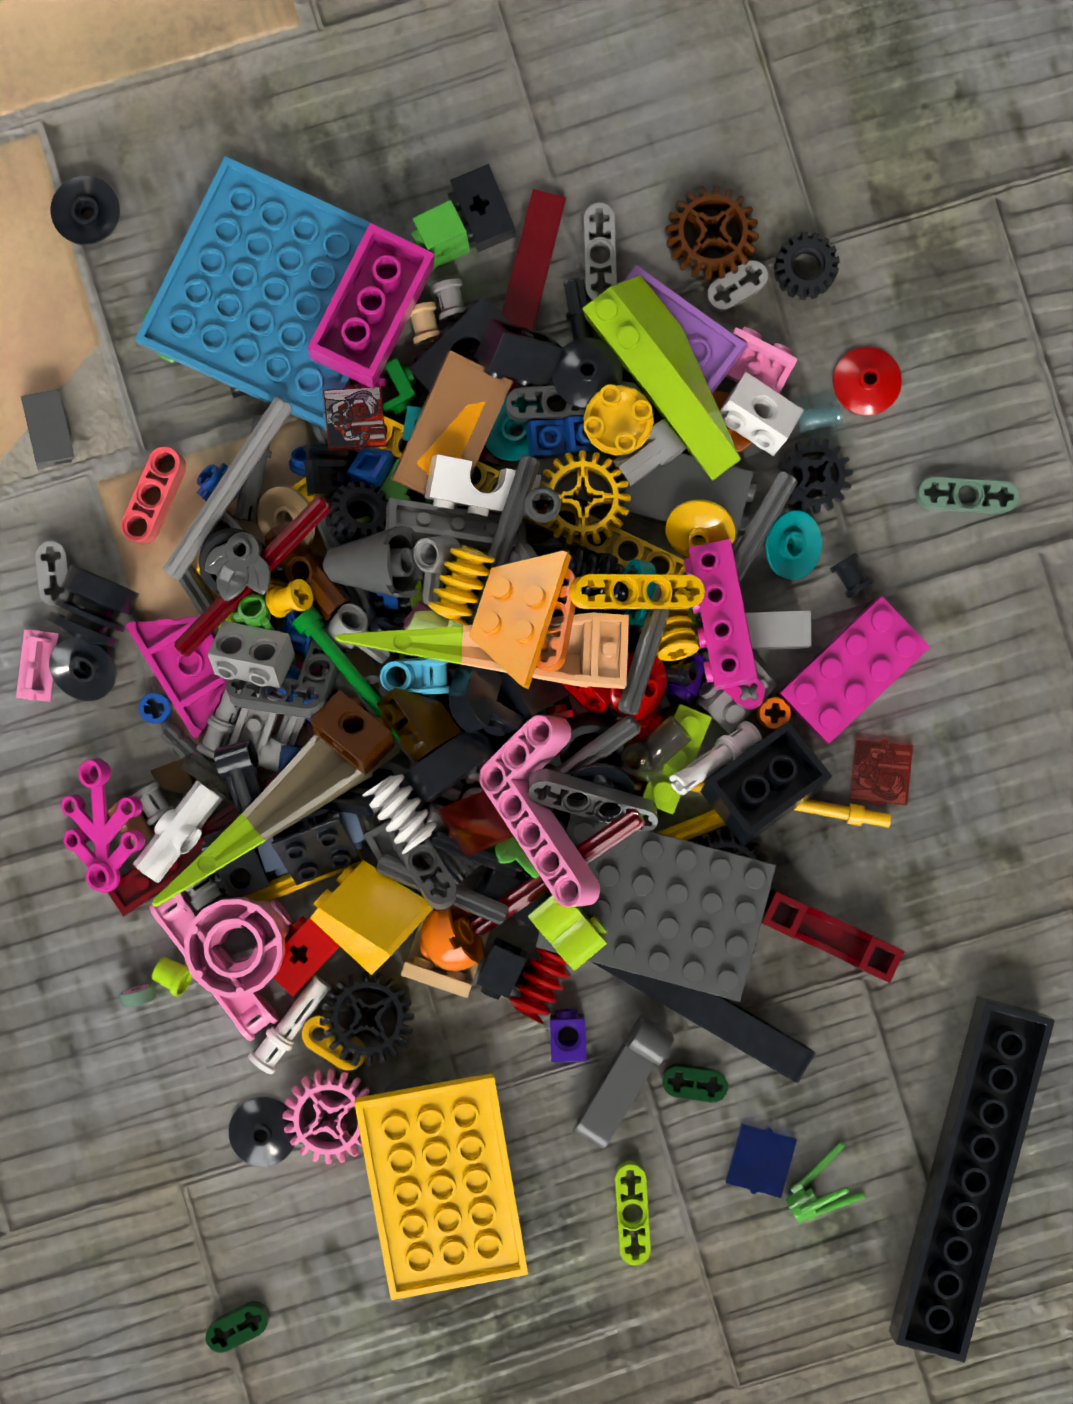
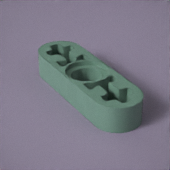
(992, 505)

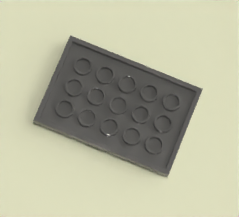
(676, 909)

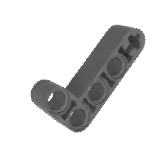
(628, 1071)

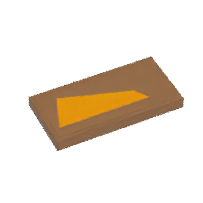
(453, 420)

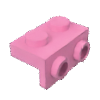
(762, 360)

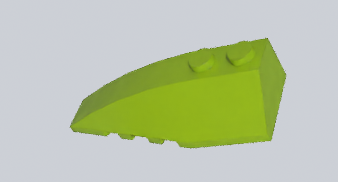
(664, 368)

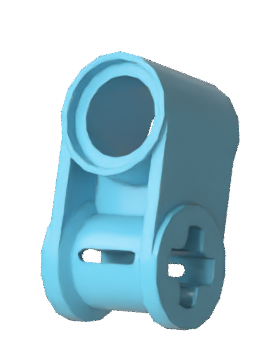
(422, 674)

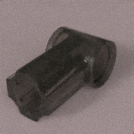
(657, 748)

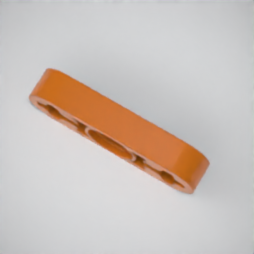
(563, 631)

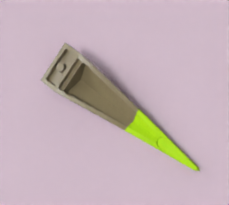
(301, 788)

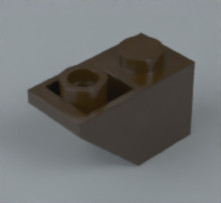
(418, 722)

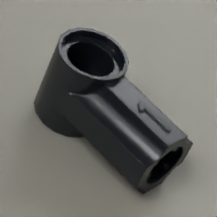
(239, 766)

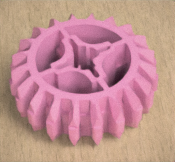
(322, 1102)

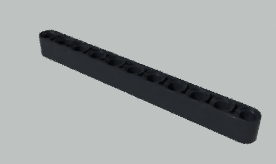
(706, 1010)

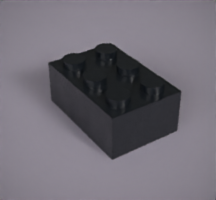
(765, 783)

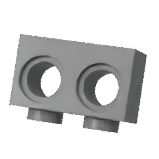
(251, 654)

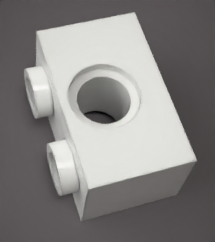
(760, 414)

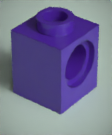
(568, 1051)

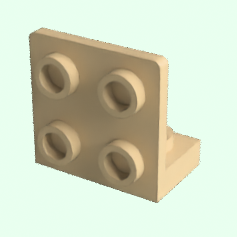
(426, 972)

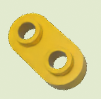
(321, 1047)

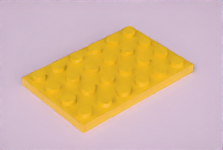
(441, 1186)

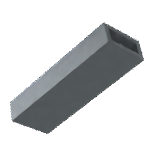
(666, 488)

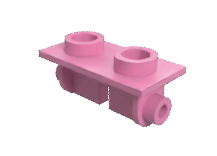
(34, 672)

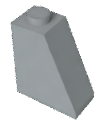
(780, 629)

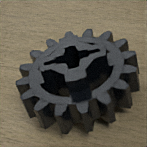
(827, 485)

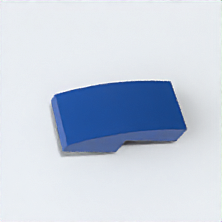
(558, 437)

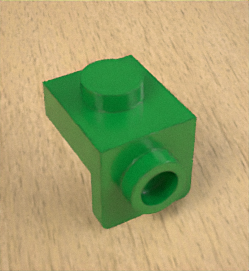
(403, 380)

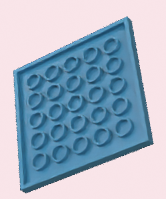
(255, 289)

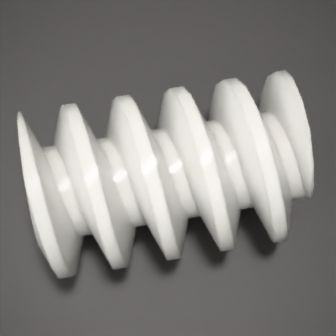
(401, 812)

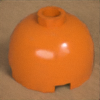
(449, 939)

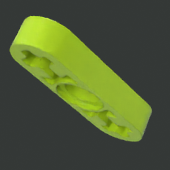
(640, 1186)

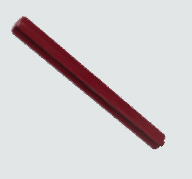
(273, 554)
(589, 850)

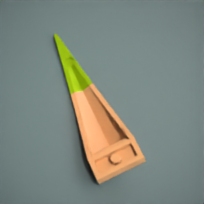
(594, 653)

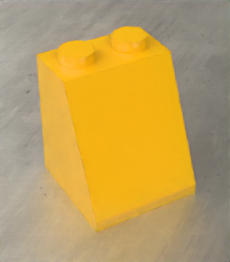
(369, 914)

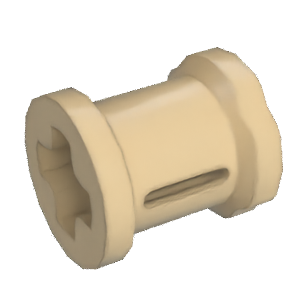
(425, 323)

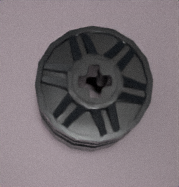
(93, 607)

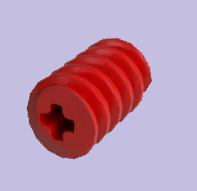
(540, 985)

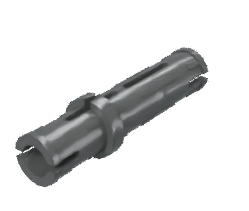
(251, 489)

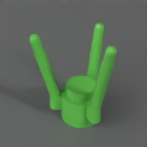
(255, 613)
(806, 1203)

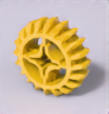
(599, 497)

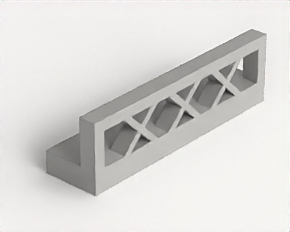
(434, 521)

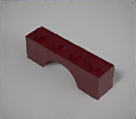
(831, 935)

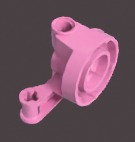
(230, 981)

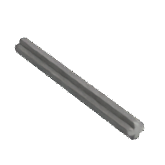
(227, 488)

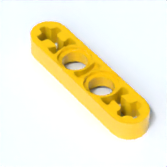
(637, 589)

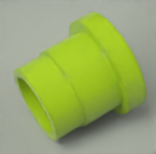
(172, 976)

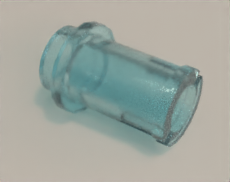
(821, 417)

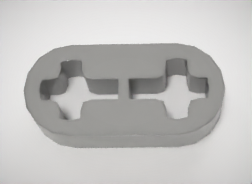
(740, 294)
(45, 571)

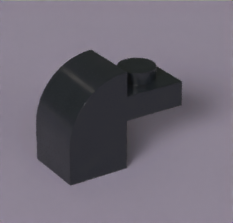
(474, 702)

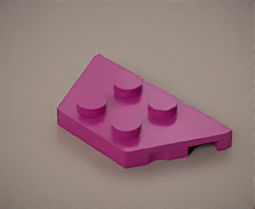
(186, 680)

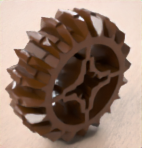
(700, 222)

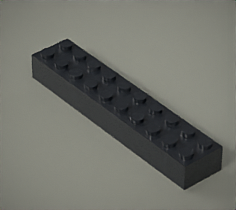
(970, 1179)

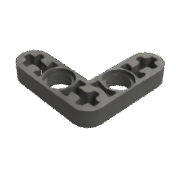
(304, 687)

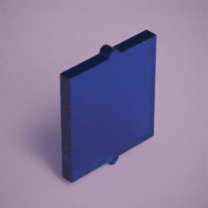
(761, 1160)

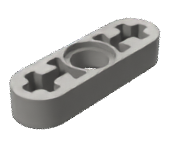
(590, 230)

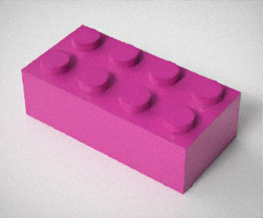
(371, 305)
(853, 670)

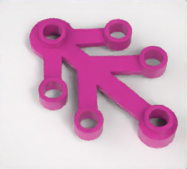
(100, 829)

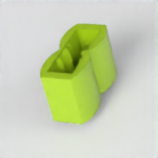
(569, 931)

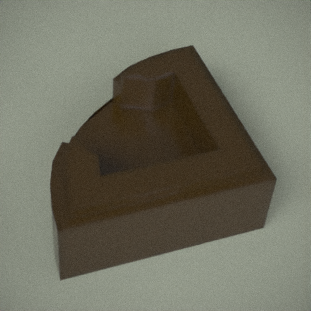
(173, 777)

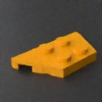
(518, 612)

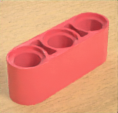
(153, 478)

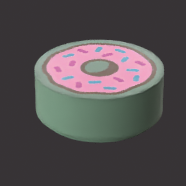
(137, 995)

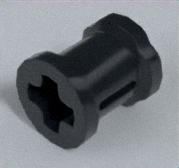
(852, 575)

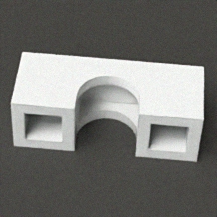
(451, 485)

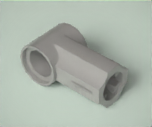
(658, 450)

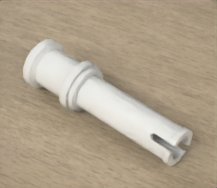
(725, 751)
(280, 1037)

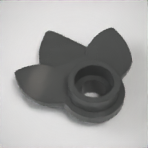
(238, 571)

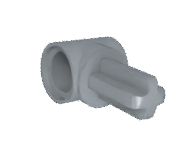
(430, 557)
(353, 619)
(287, 735)

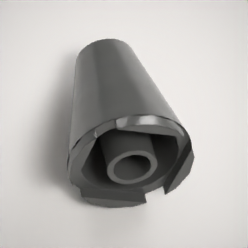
(377, 563)

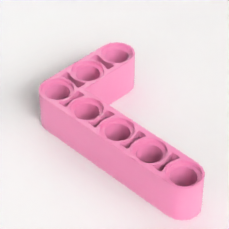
(532, 816)

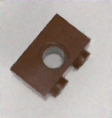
(360, 749)

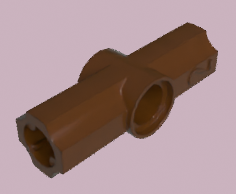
(326, 594)

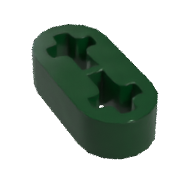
(694, 1091)
(241, 1333)

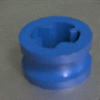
(159, 698)

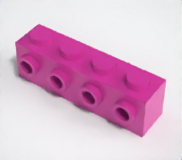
(723, 616)

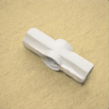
(177, 831)

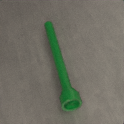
(311, 625)

